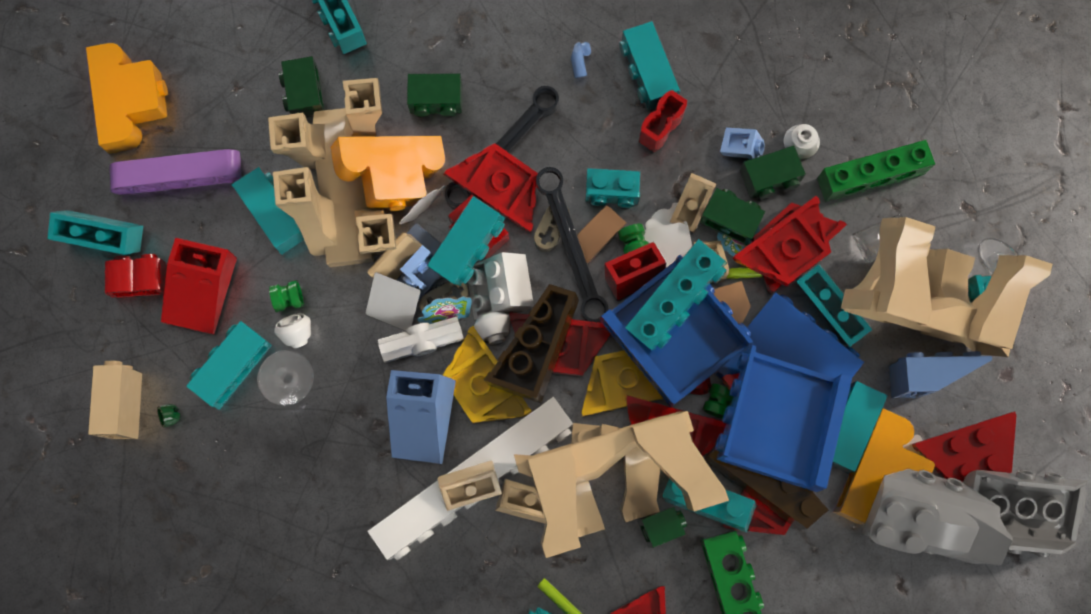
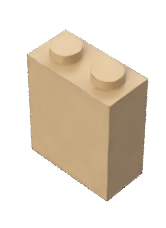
(115, 401)

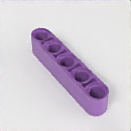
(175, 172)

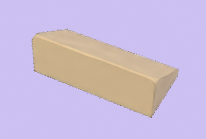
(393, 260)
(469, 485)
(520, 501)

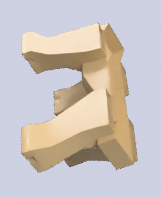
(337, 219)
(930, 290)
(646, 447)

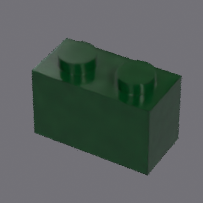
(301, 86)
(434, 94)
(772, 173)
(732, 216)
(662, 527)

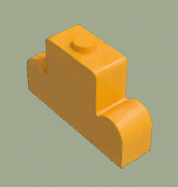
(123, 96)
(389, 167)
(881, 457)

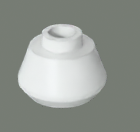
(804, 139)
(493, 327)
(294, 330)

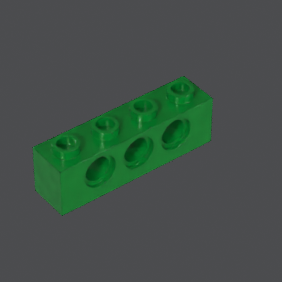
(875, 170)
(714, 551)

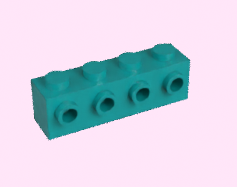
(343, 23)
(676, 295)

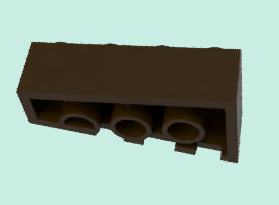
(533, 353)
(792, 503)

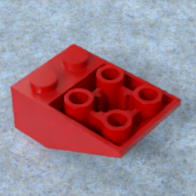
(196, 285)

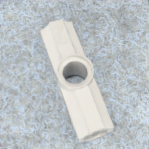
(420, 339)

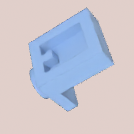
(742, 143)
(416, 264)

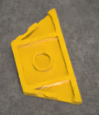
(611, 380)
(476, 397)

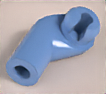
(577, 58)

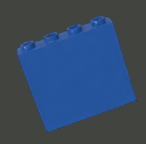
(796, 339)
(695, 349)
(783, 420)

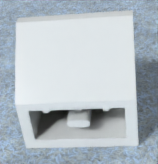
(500, 285)

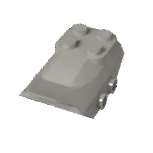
(1035, 510)
(937, 517)

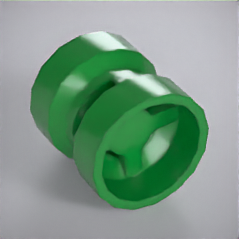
(632, 237)
(286, 296)
(718, 400)

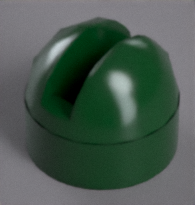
(168, 415)

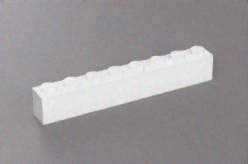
(427, 510)

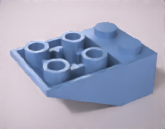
(921, 375)
(419, 415)

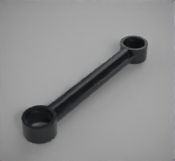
(517, 130)
(571, 242)

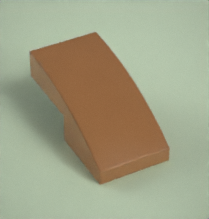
(599, 232)

